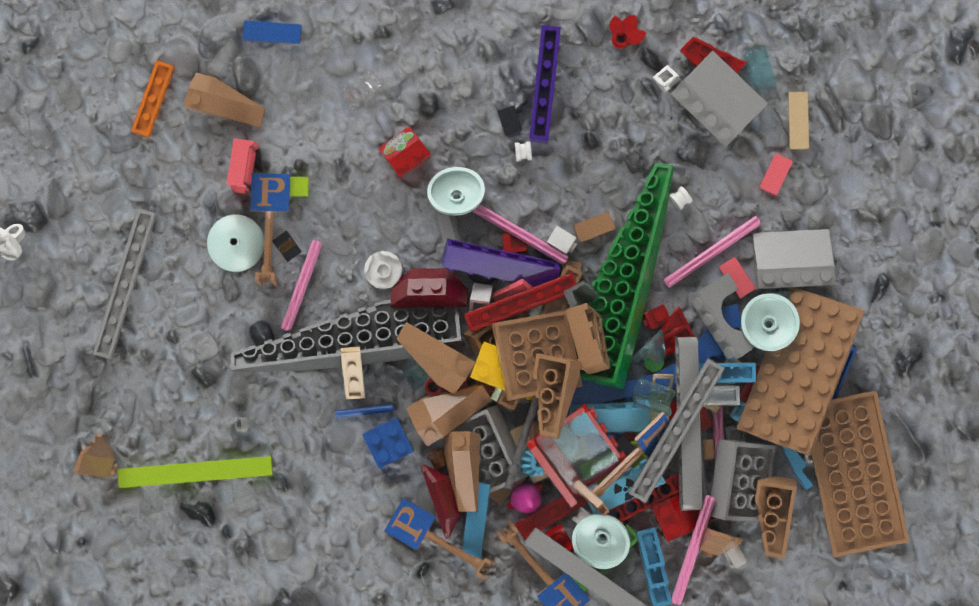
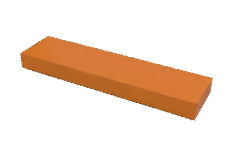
(152, 99)

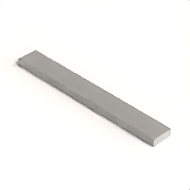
(124, 284)
(676, 430)
(580, 570)

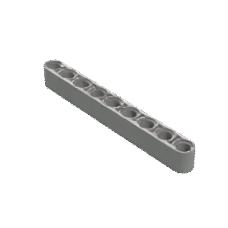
(690, 448)

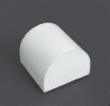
(666, 78)
(735, 557)

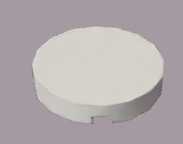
(383, 270)

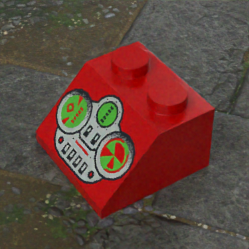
(405, 152)

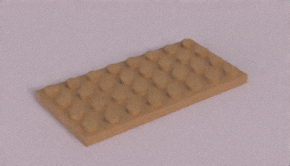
(800, 380)
(857, 477)

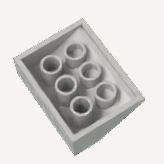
(719, 98)
(793, 259)
(496, 446)
(736, 478)

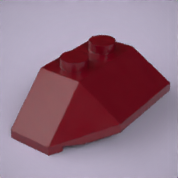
(429, 289)
(442, 498)

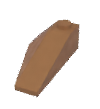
(97, 459)
(463, 461)
(717, 542)

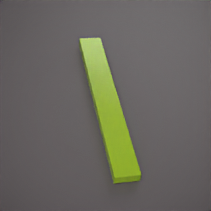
(195, 472)

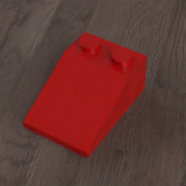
(672, 520)

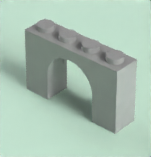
(708, 305)

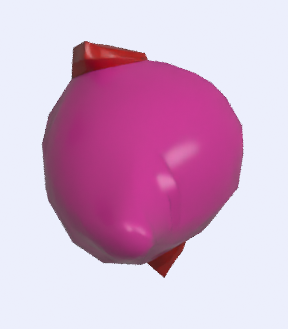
(525, 497)

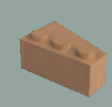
(588, 338)

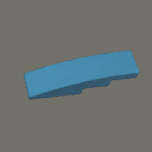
(734, 372)
(796, 463)
(476, 524)
(653, 567)

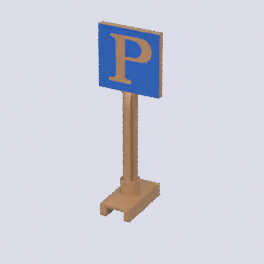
(269, 195)
(646, 443)
(413, 524)
(559, 592)

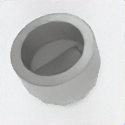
(242, 424)

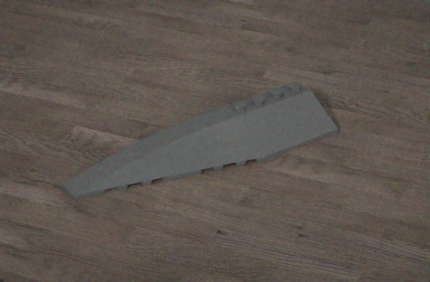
(369, 328)

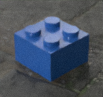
(388, 442)

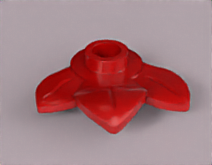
(627, 29)

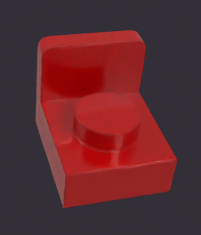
(655, 317)
(560, 536)

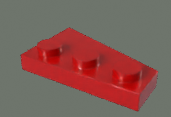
(697, 50)

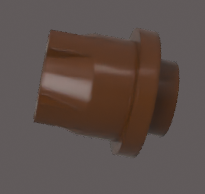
(437, 457)

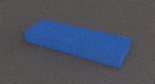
(272, 32)

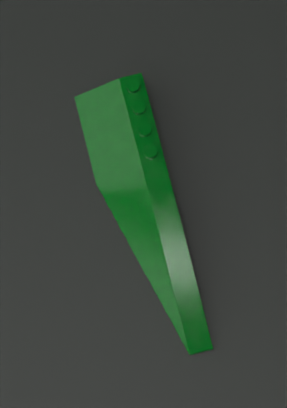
(628, 275)

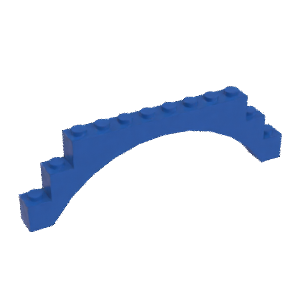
(707, 347)

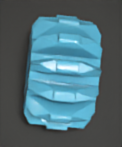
(530, 464)

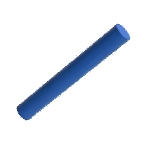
(364, 411)

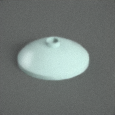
(453, 184)
(245, 252)
(779, 313)
(595, 549)

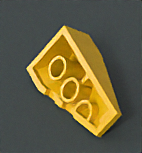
(488, 368)

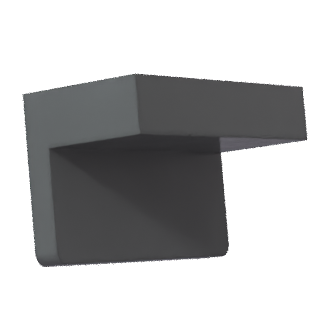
(580, 294)

